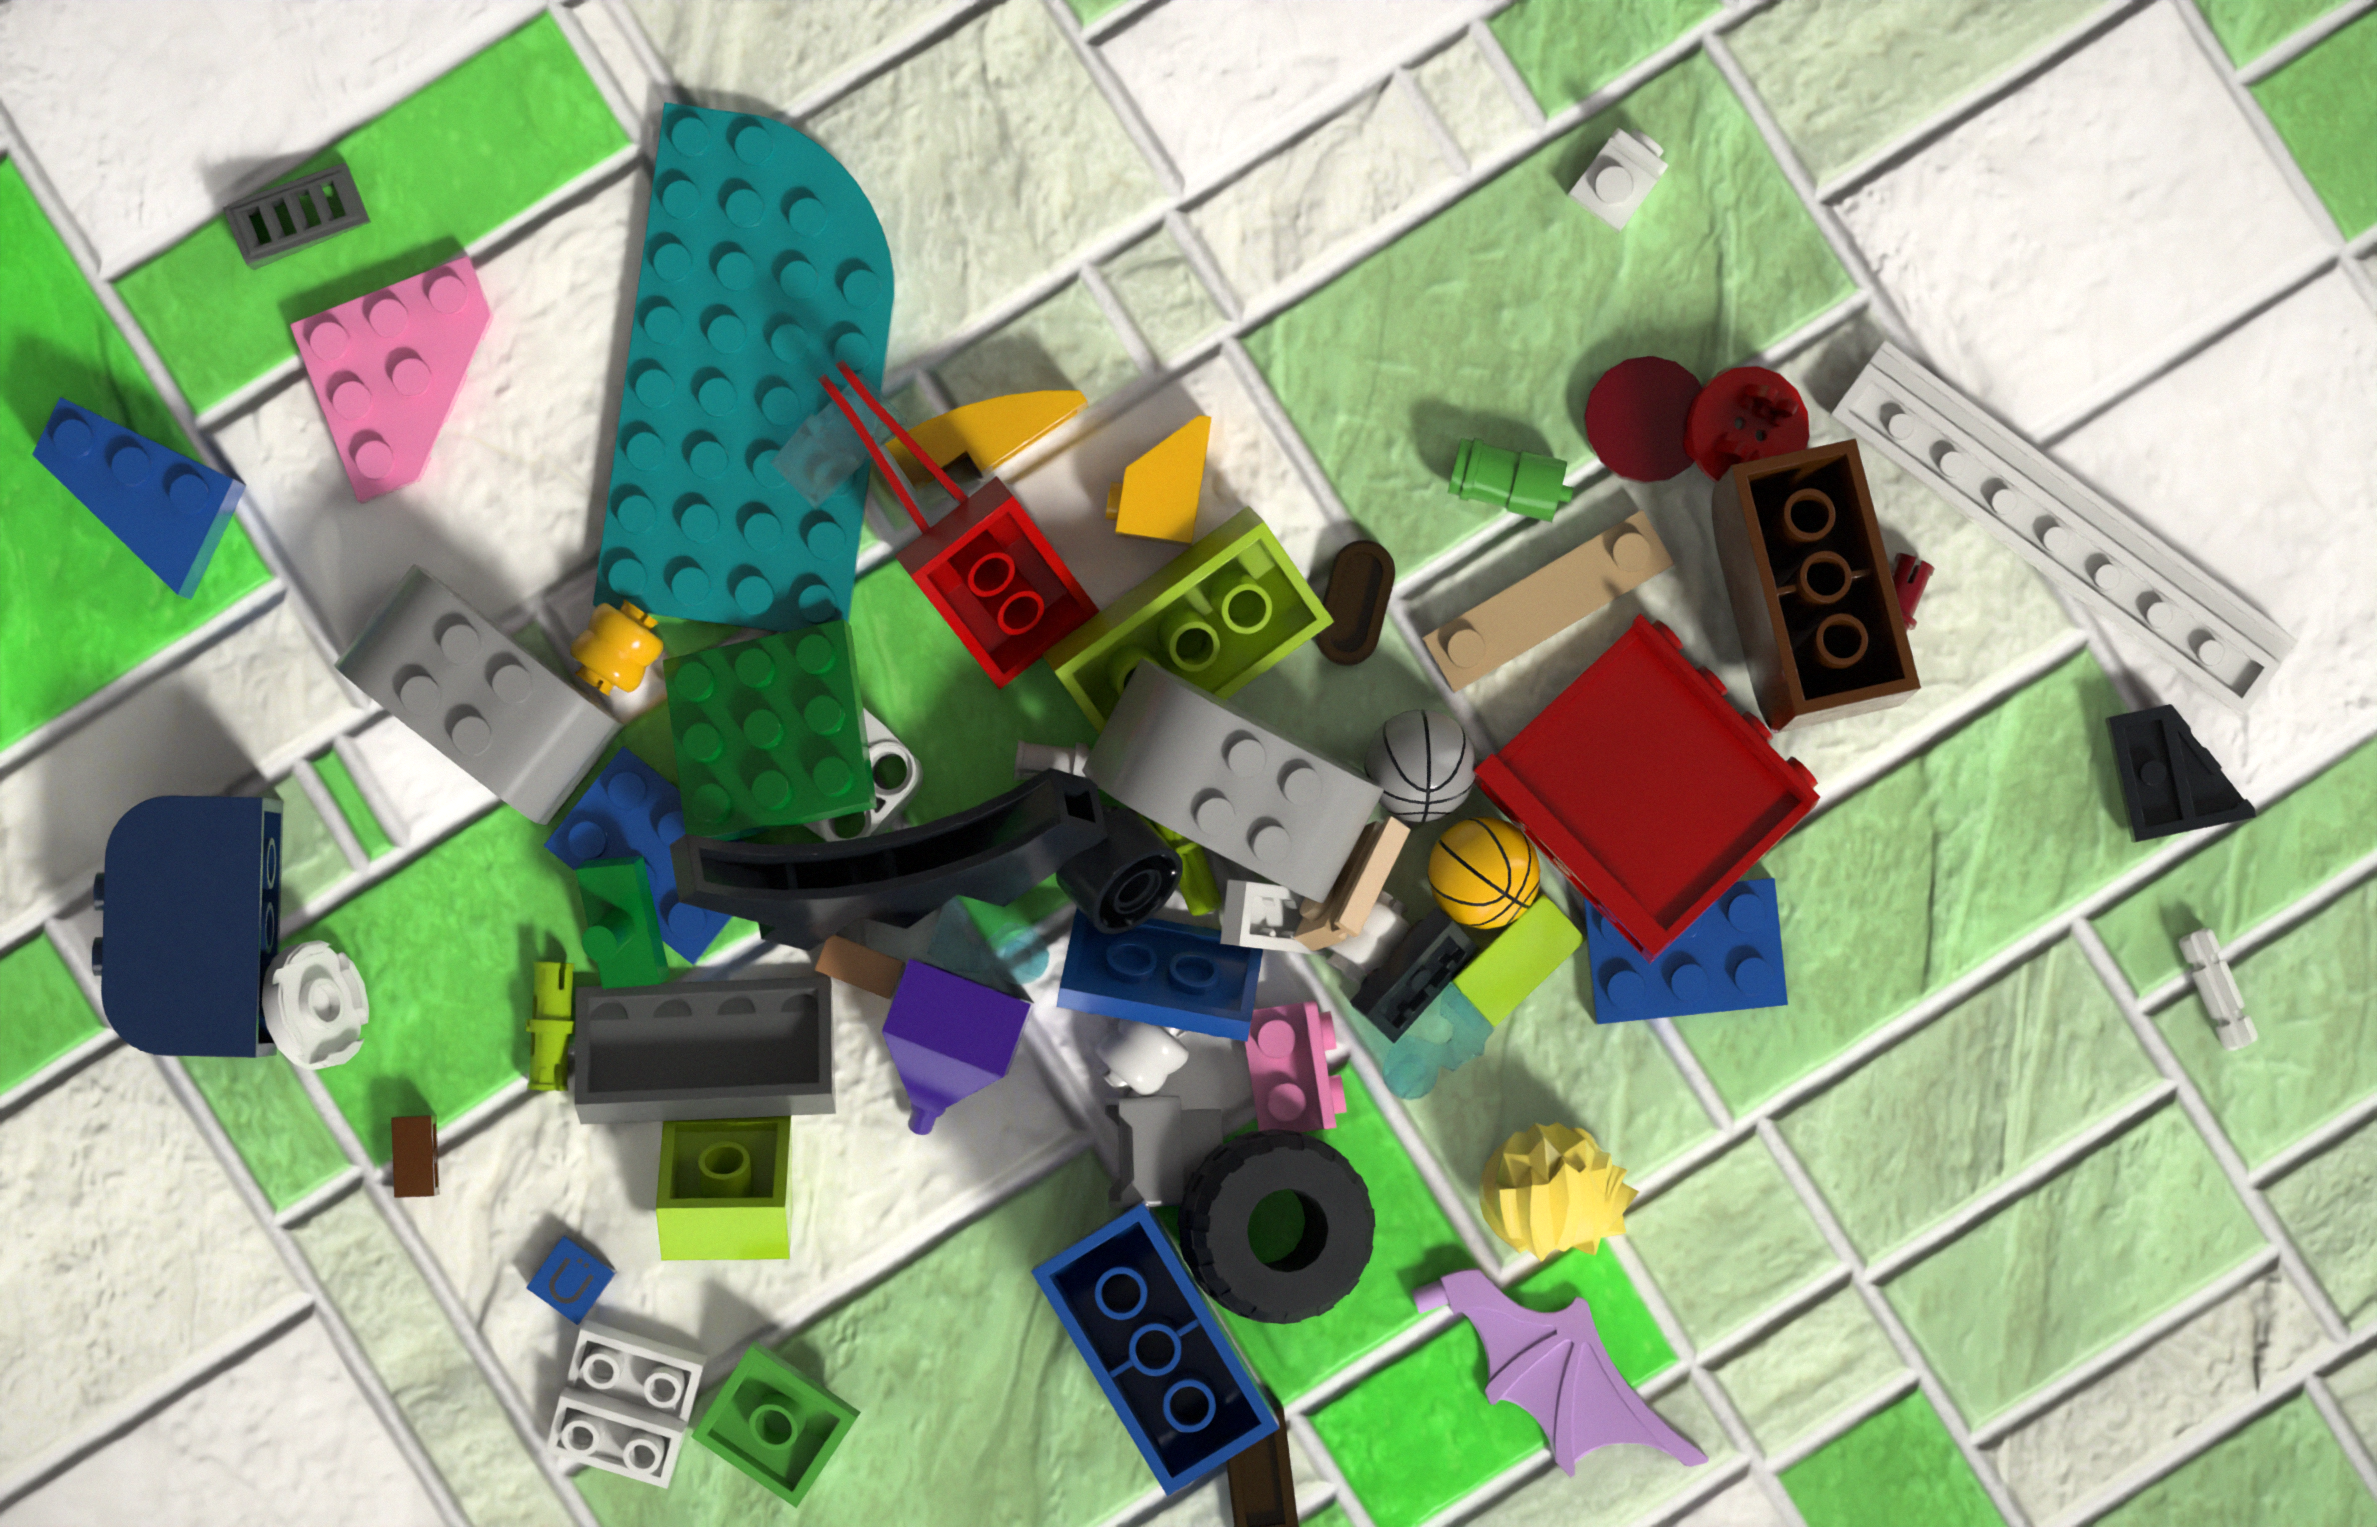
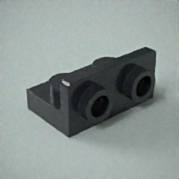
(1414, 974)

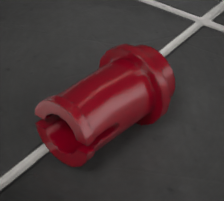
(1910, 592)

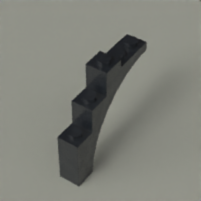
(899, 876)

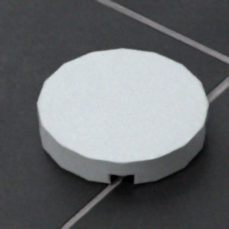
(315, 1005)

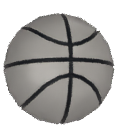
(1422, 765)

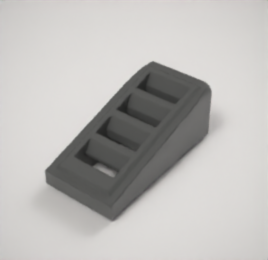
(282, 246)

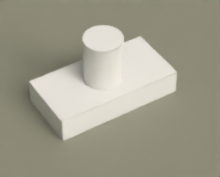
(1262, 917)

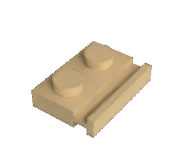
(1355, 887)

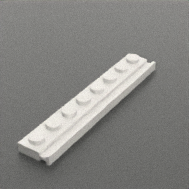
(2063, 529)

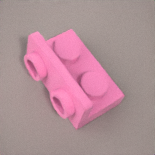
(1291, 1068)

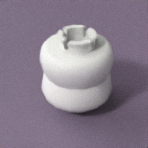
(1376, 942)
(1140, 1056)

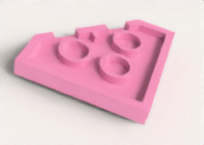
(394, 371)

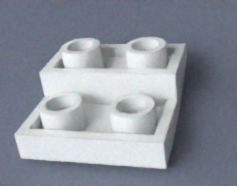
(626, 1404)

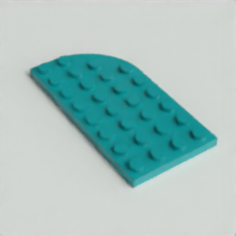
(746, 294)

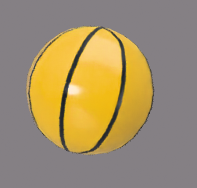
(1484, 872)

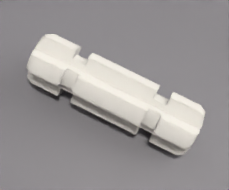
(2218, 989)

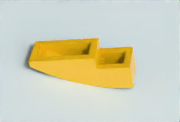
(986, 431)

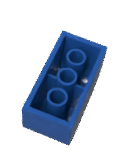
(1156, 1347)

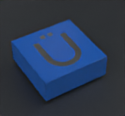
(571, 1280)

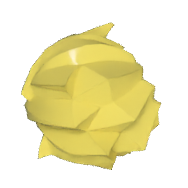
(1553, 1191)

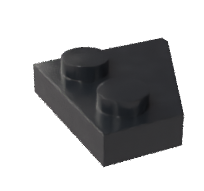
(2168, 777)

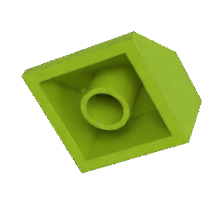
(725, 1189)

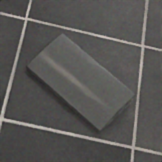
(705, 1050)

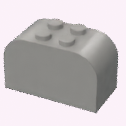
(479, 696)
(1232, 781)

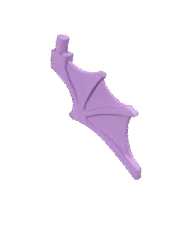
(1554, 1371)

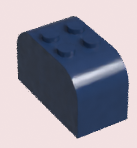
(191, 924)

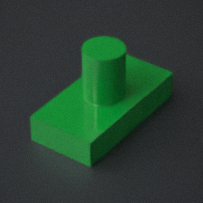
(621, 922)

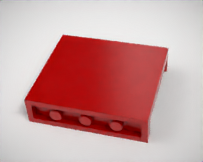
(1648, 787)

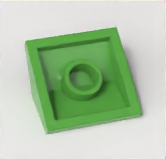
(775, 1424)

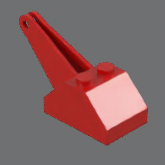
(981, 562)

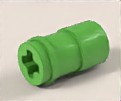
(1509, 479)

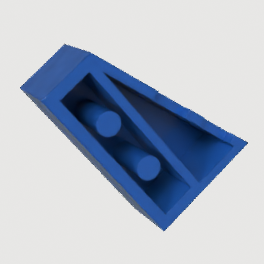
(145, 493)

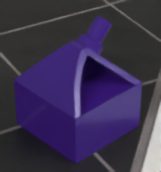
(950, 1038)

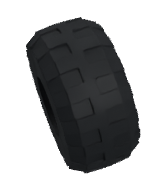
(1334, 1237)

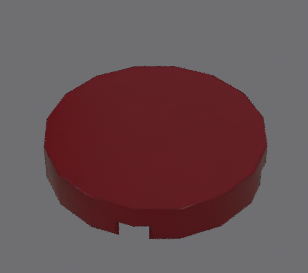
(1640, 419)

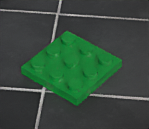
(770, 733)

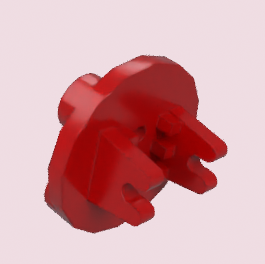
(1761, 402)

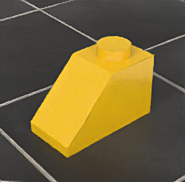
(1163, 488)

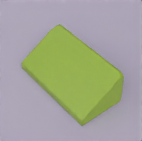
(1518, 960)

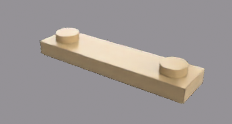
(1548, 601)

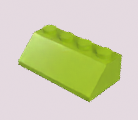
(1206, 616)

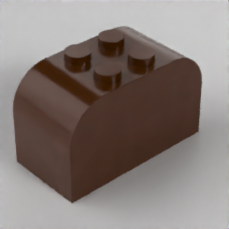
(1811, 587)

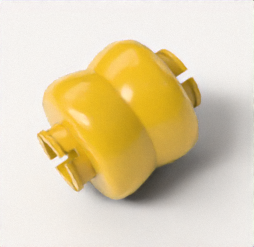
(616, 647)

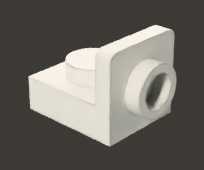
(1620, 178)

